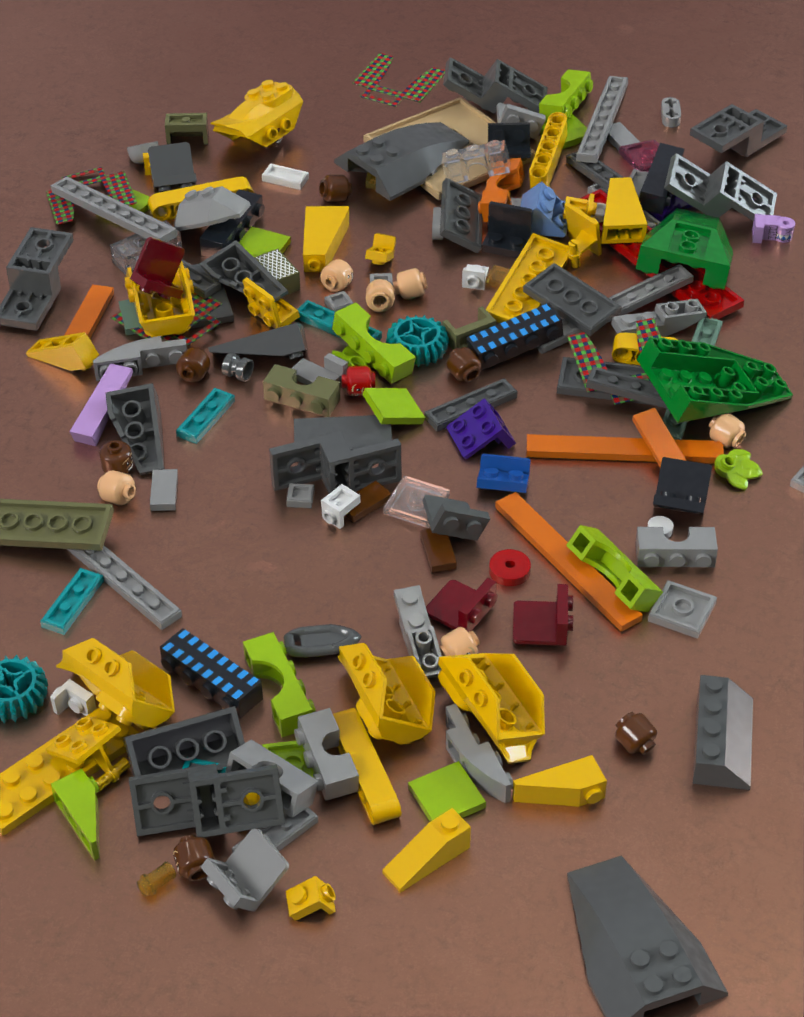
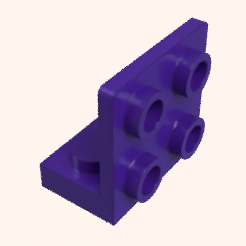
(478, 428)

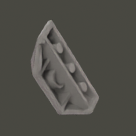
(209, 208)

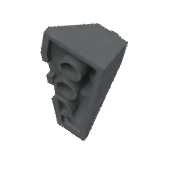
(235, 264)
(278, 342)
(139, 424)

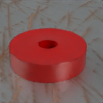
(517, 573)

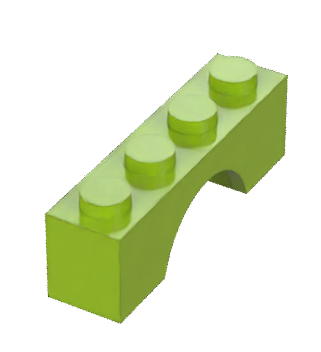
(574, 89)
(389, 360)
(631, 583)
(268, 661)

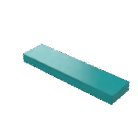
(323, 319)

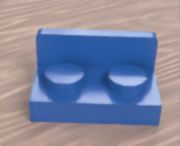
(504, 473)

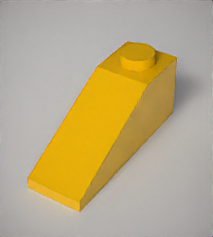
(65, 351)
(565, 785)
(429, 850)

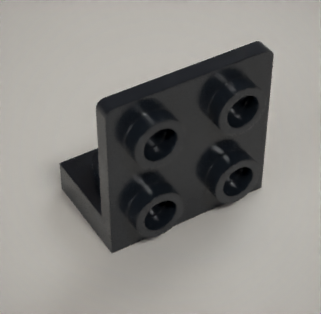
(516, 138)
(507, 229)
(682, 485)

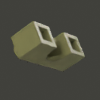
(318, 397)

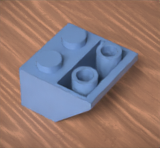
(546, 211)

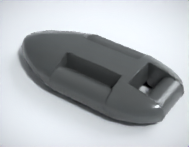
(319, 640)

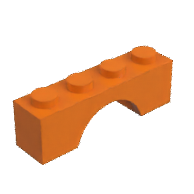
(499, 187)

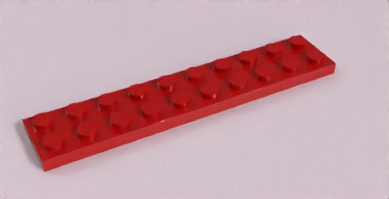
(715, 301)

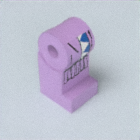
(772, 228)

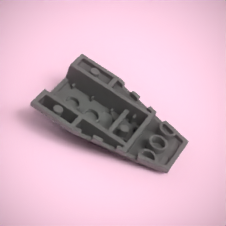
(403, 156)
(635, 944)

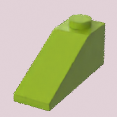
(79, 804)

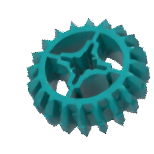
(421, 336)
(21, 688)

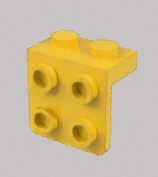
(263, 305)

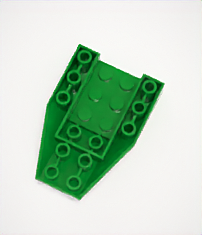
(689, 240)
(708, 380)

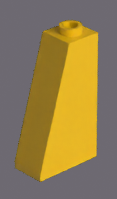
(623, 214)
(323, 235)

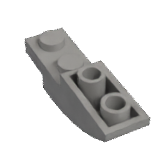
(669, 317)
(140, 355)
(417, 629)
(477, 759)

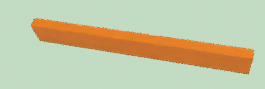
(615, 448)
(554, 549)

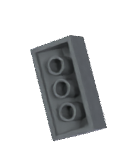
(723, 734)
(201, 737)

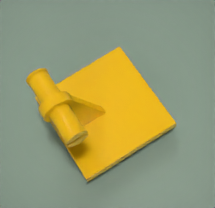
(584, 232)
(85, 740)

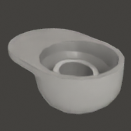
(136, 152)

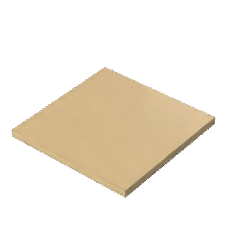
(464, 120)

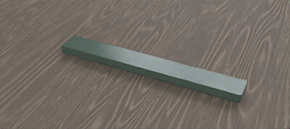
(707, 332)

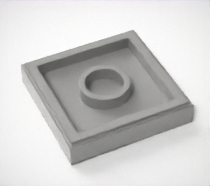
(682, 609)

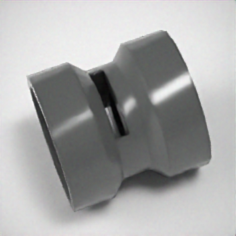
(238, 367)

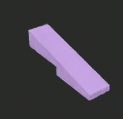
(94, 415)

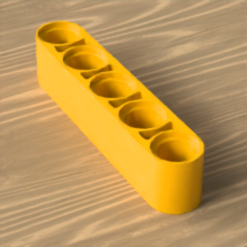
(549, 150)
(165, 204)
(374, 785)

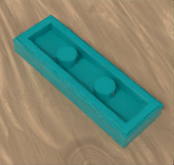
(205, 415)
(72, 601)

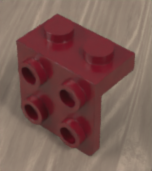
(158, 267)
(461, 605)
(543, 621)

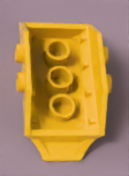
(262, 113)
(160, 315)
(122, 683)
(393, 694)
(499, 697)

